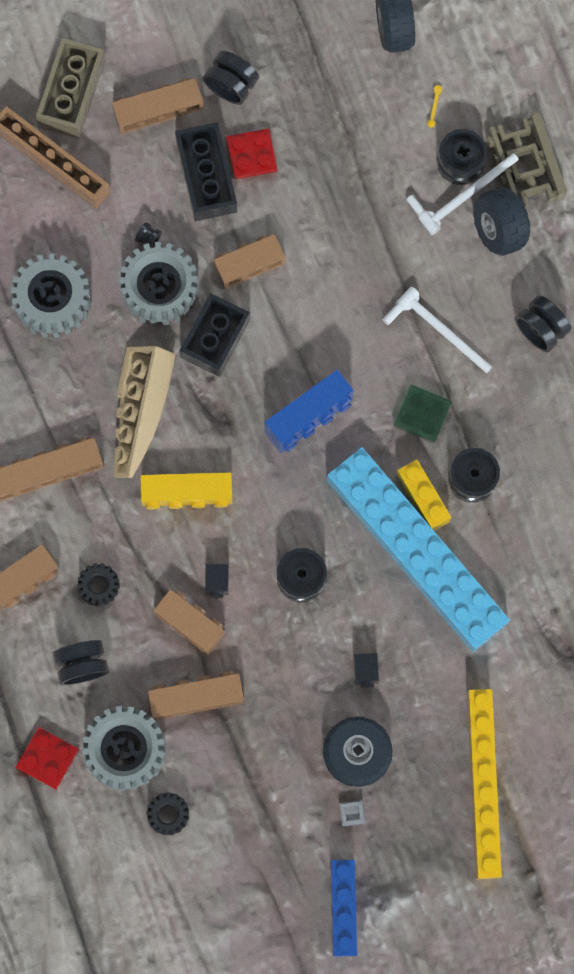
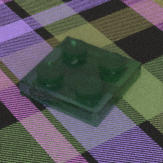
(422, 413)

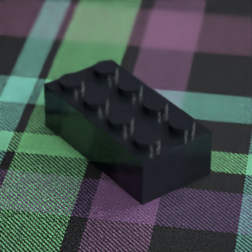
(206, 171)

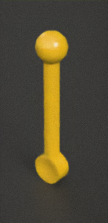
(437, 91)

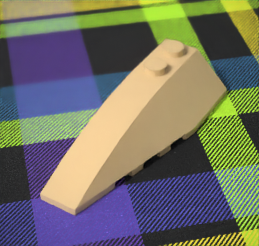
(142, 398)

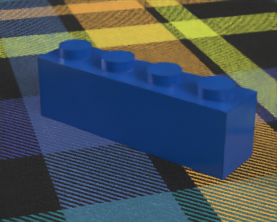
(343, 908)

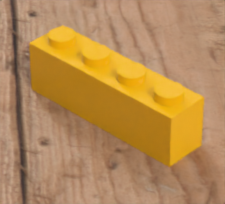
(186, 489)

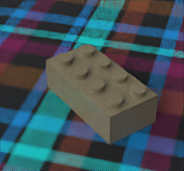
(70, 88)

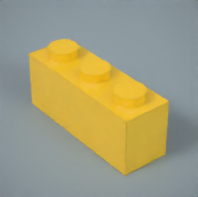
(423, 495)

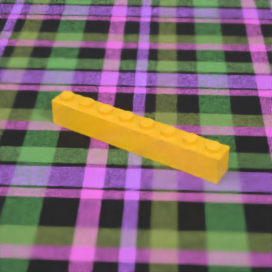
(484, 784)

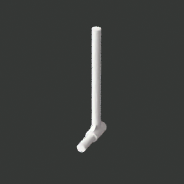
(432, 221)
(409, 301)

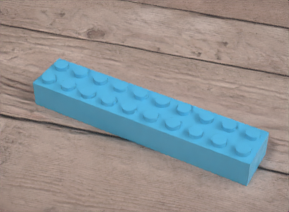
(417, 549)

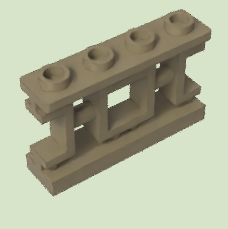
(543, 158)

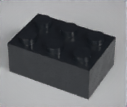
(214, 335)

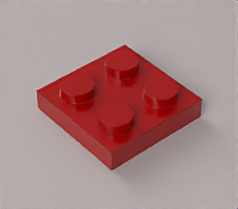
(251, 154)
(47, 758)

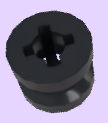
(148, 235)

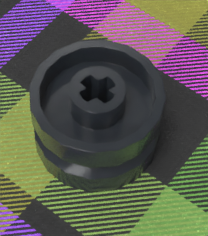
(230, 77)
(461, 156)
(543, 323)
(485, 470)
(309, 564)
(80, 662)

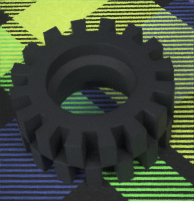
(94, 571)
(182, 813)

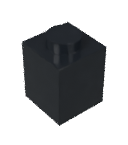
(217, 580)
(366, 670)

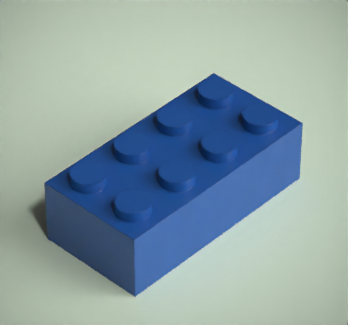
(309, 412)

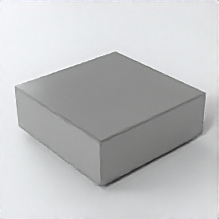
(352, 813)

